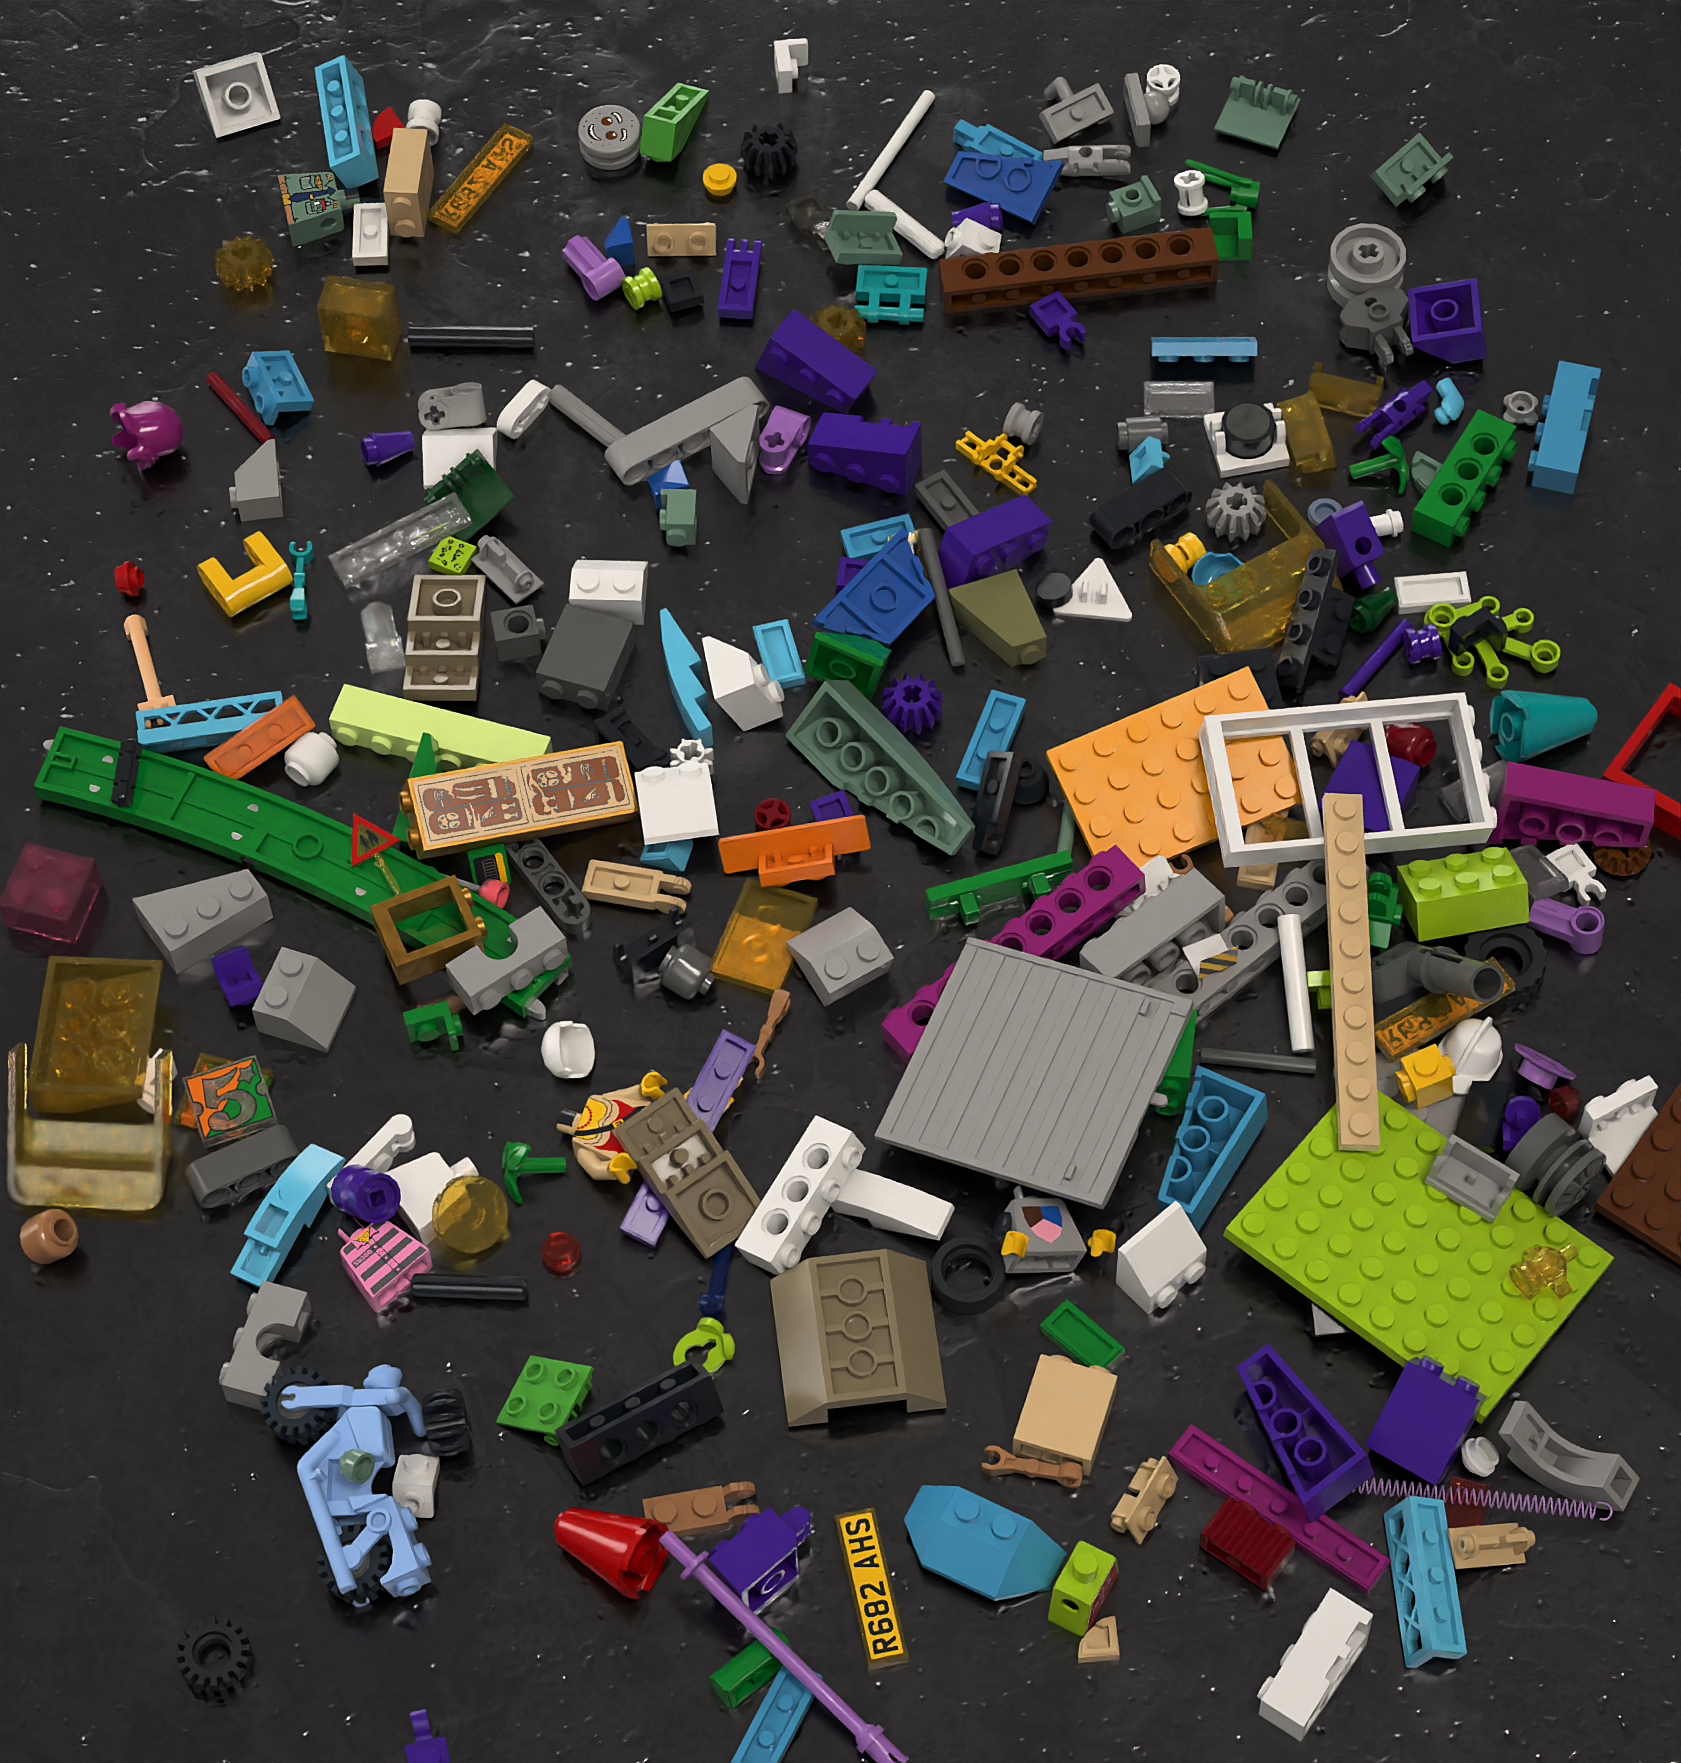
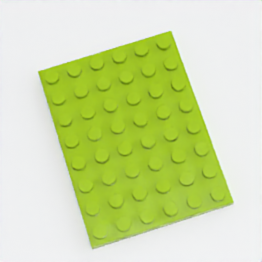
(1407, 1259)

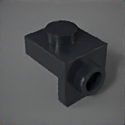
(1471, 630)

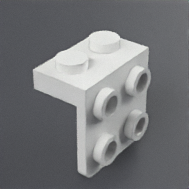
(1619, 1120)

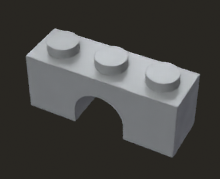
(484, 980)
(272, 1315)

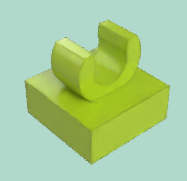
(1320, 982)

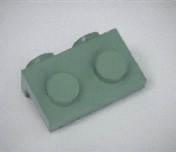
(1409, 169)
(863, 237)

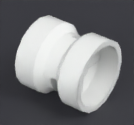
(425, 115)

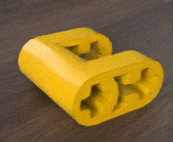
(251, 587)

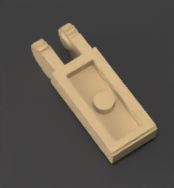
(634, 886)

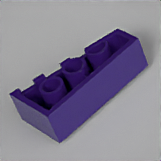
(1308, 1440)

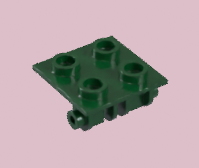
(477, 488)

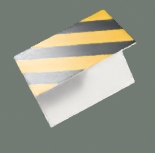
(1210, 955)

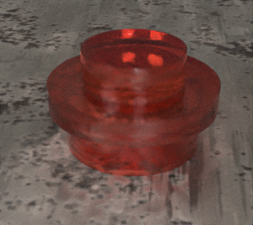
(560, 1250)

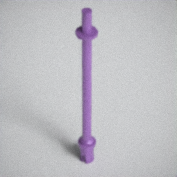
(867, 1735)

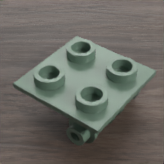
(1257, 112)

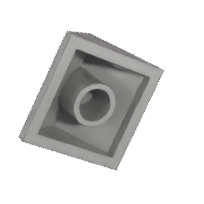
(736, 451)

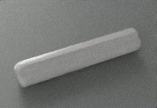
(584, 415)

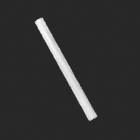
(890, 150)

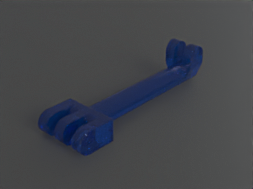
(712, 1303)

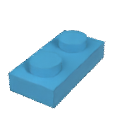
(868, 539)

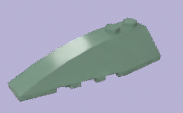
(877, 764)

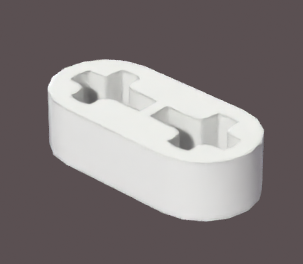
(523, 409)

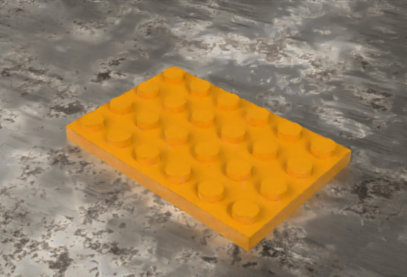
(1147, 777)

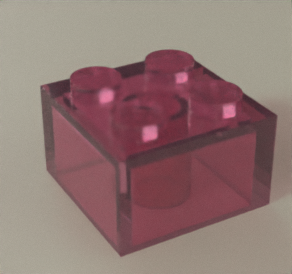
(50, 893)

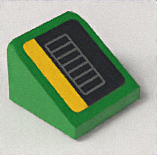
(489, 863)

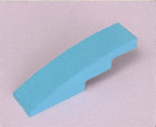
(684, 674)

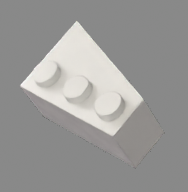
(1315, 1664)

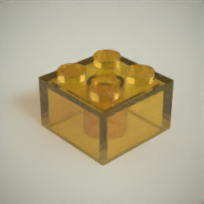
(359, 317)

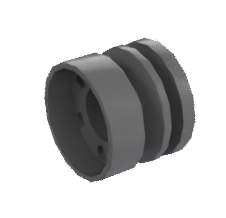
(1560, 1171)

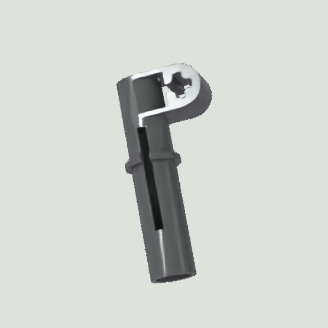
(1437, 969)

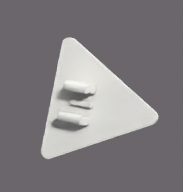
(1096, 596)

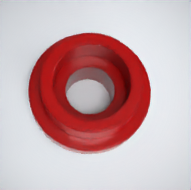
(129, 579)

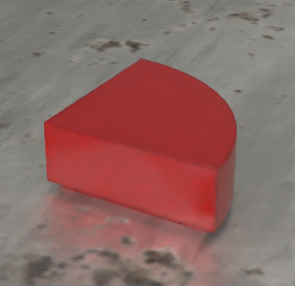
(384, 127)

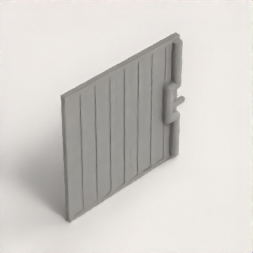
(1036, 1072)

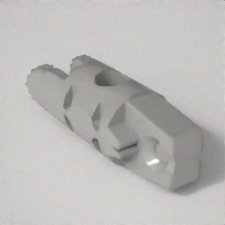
(1092, 160)

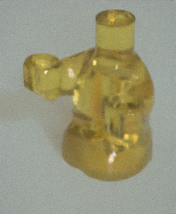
(1542, 1268)

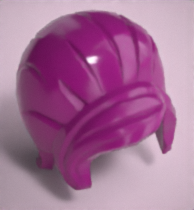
(147, 431)

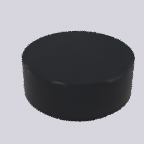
(1054, 590)

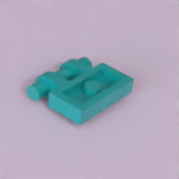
(891, 284)

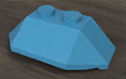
(981, 1543)

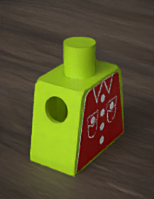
(1086, 1582)

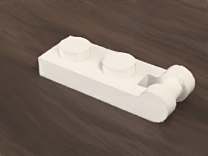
(379, 1152)

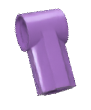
(597, 273)
(1565, 923)

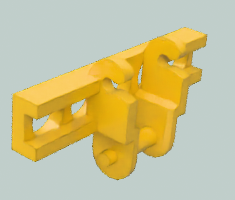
(990, 448)

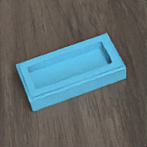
(779, 653)

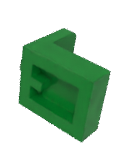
(431, 1021)

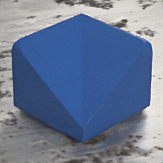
(620, 243)
(669, 477)

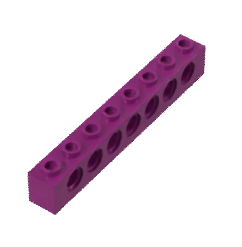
(1109, 868)

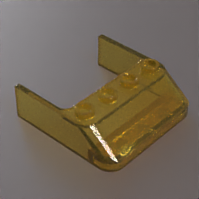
(1256, 600)
(87, 1160)

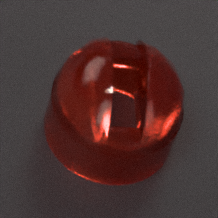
(1564, 1101)

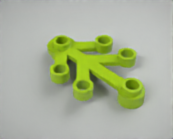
(1541, 649)

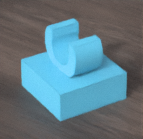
(1147, 459)

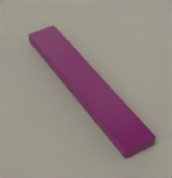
(1321, 1539)

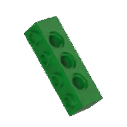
(1485, 436)

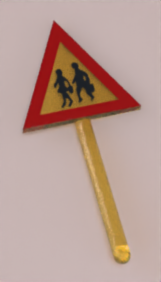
(369, 842)

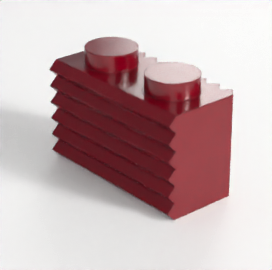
(1248, 1542)

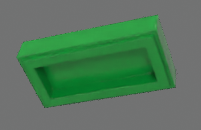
(1081, 1337)

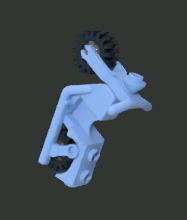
(358, 1558)

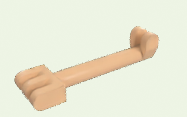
(137, 631)

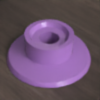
(1541, 1068)

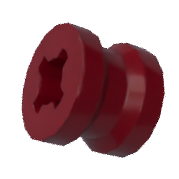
(771, 811)

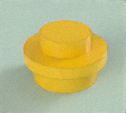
(719, 179)

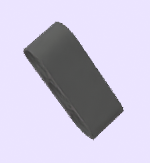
(242, 1166)

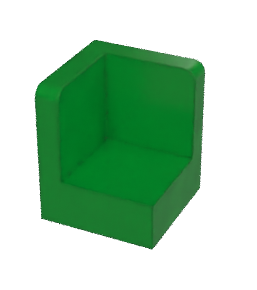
(1232, 234)

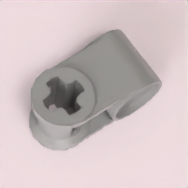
(456, 406)

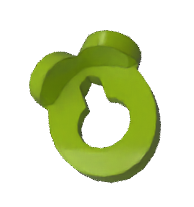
(707, 1331)

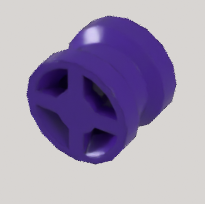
(1422, 643)

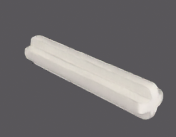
(906, 225)

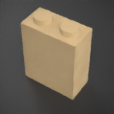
(408, 182)
(1065, 1412)

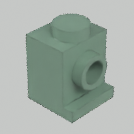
(1134, 205)
(679, 516)

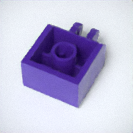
(762, 1555)

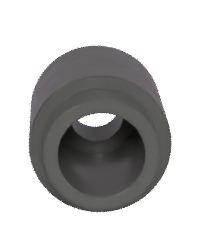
(1137, 429)

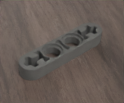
(548, 873)

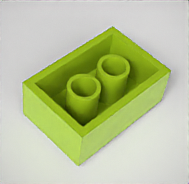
(1463, 893)

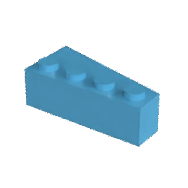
(1211, 1143)

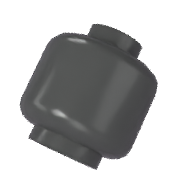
(686, 971)

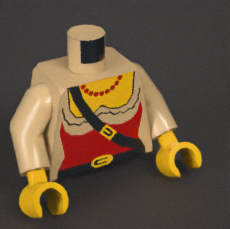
(593, 1140)

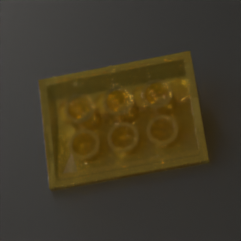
(93, 1033)

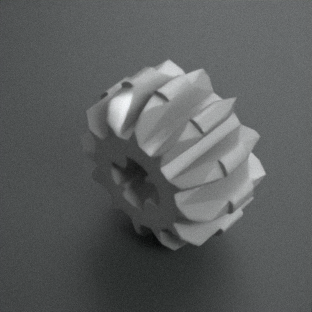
(1235, 511)

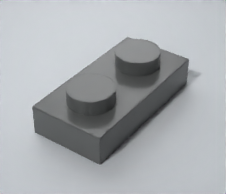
(944, 499)

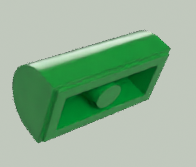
(746, 1672)

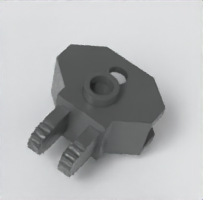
(1379, 325)

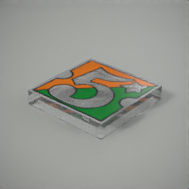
(230, 1101)

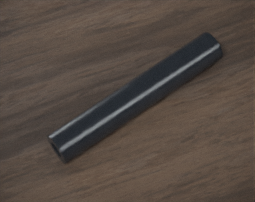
(471, 336)

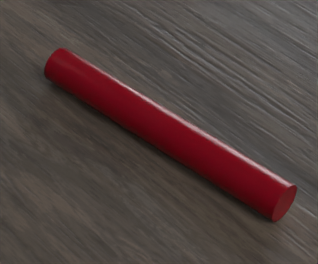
(239, 407)

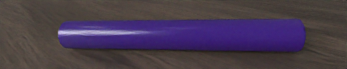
(1374, 661)

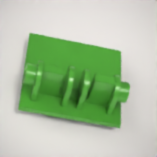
(546, 1396)

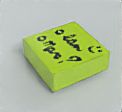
(452, 556)

